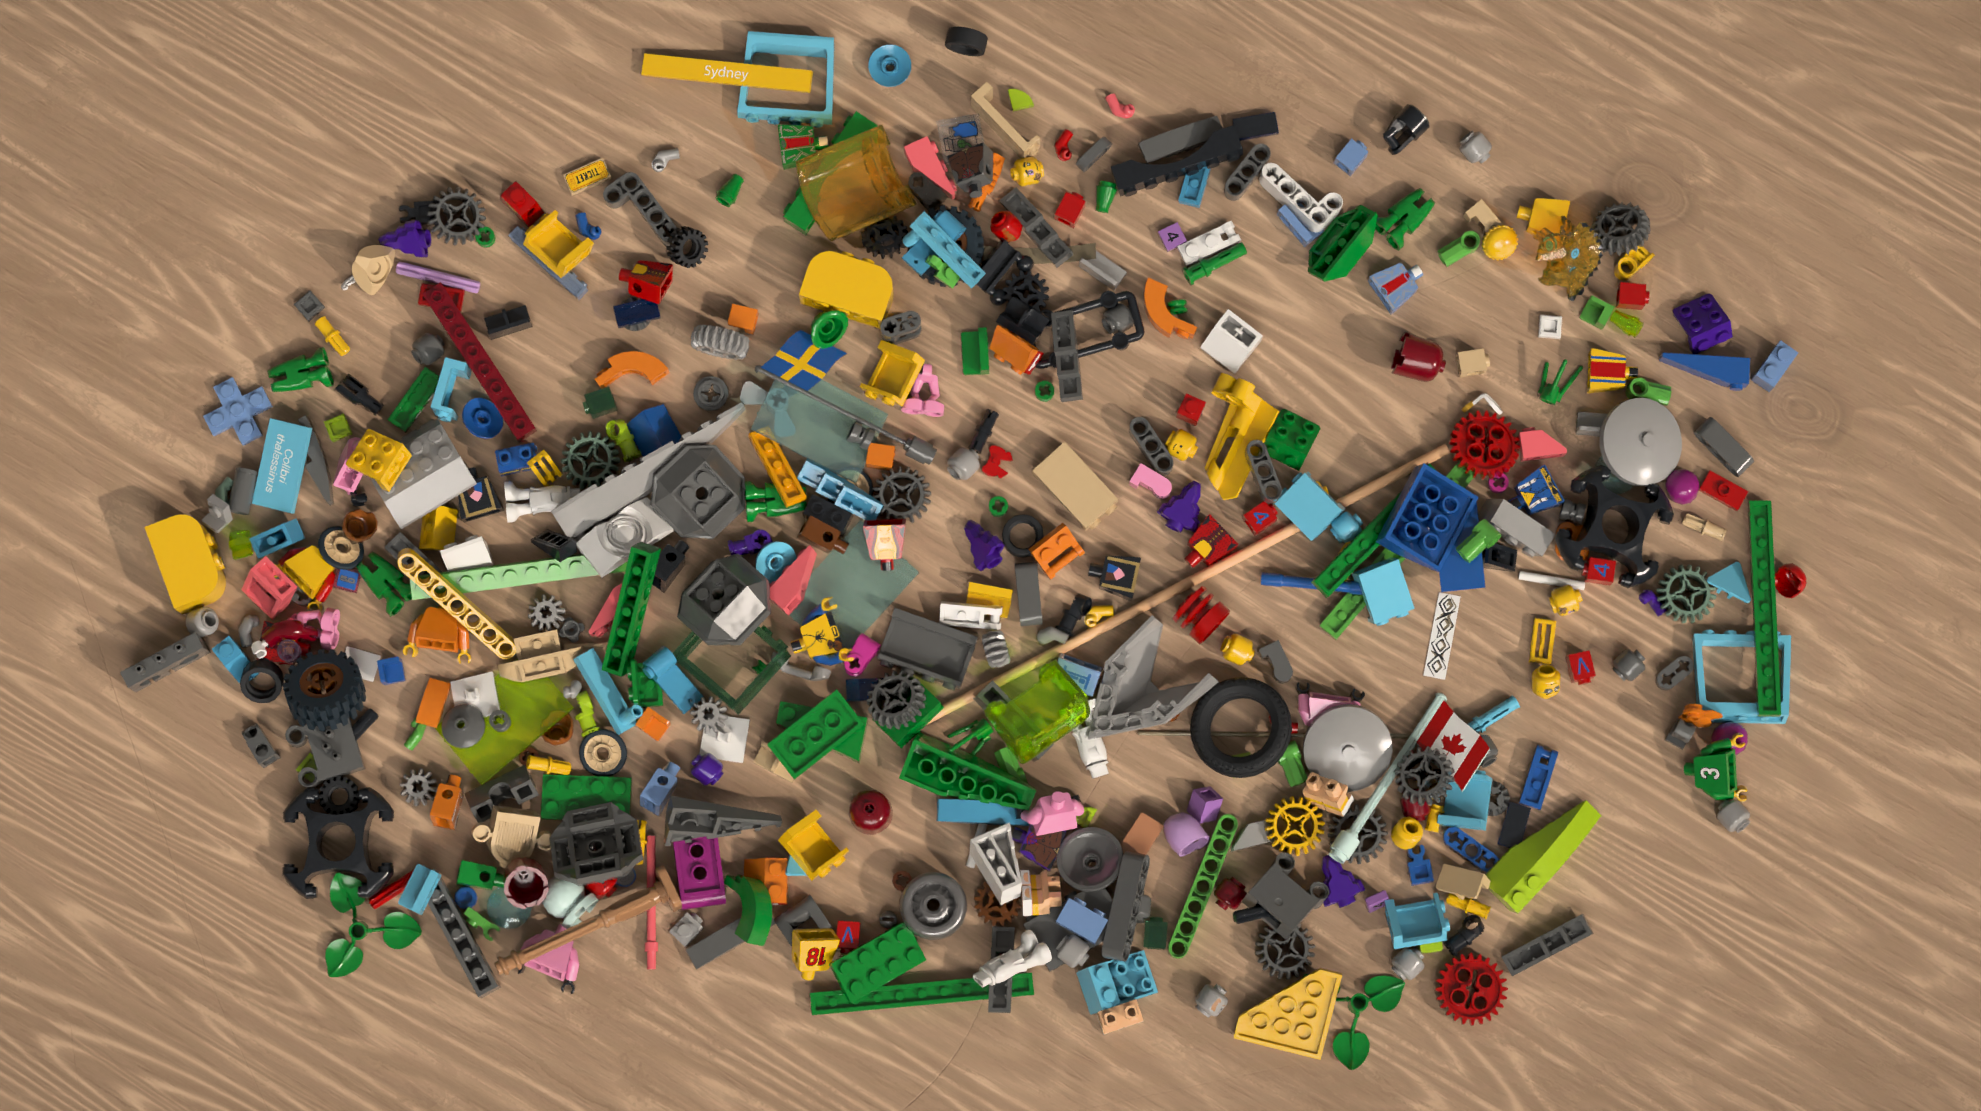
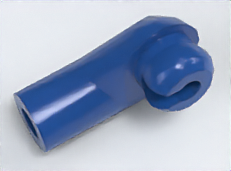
(586, 229)

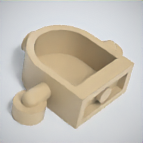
(511, 834)

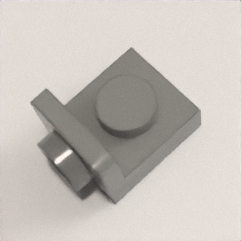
(219, 514)
(687, 928)

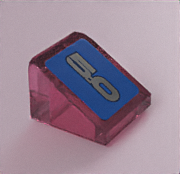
(347, 580)

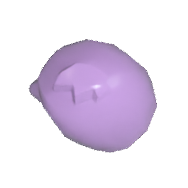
(1182, 831)

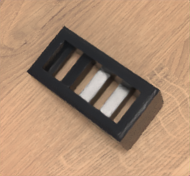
(555, 544)

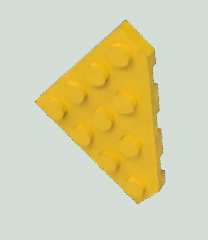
(1293, 1017)

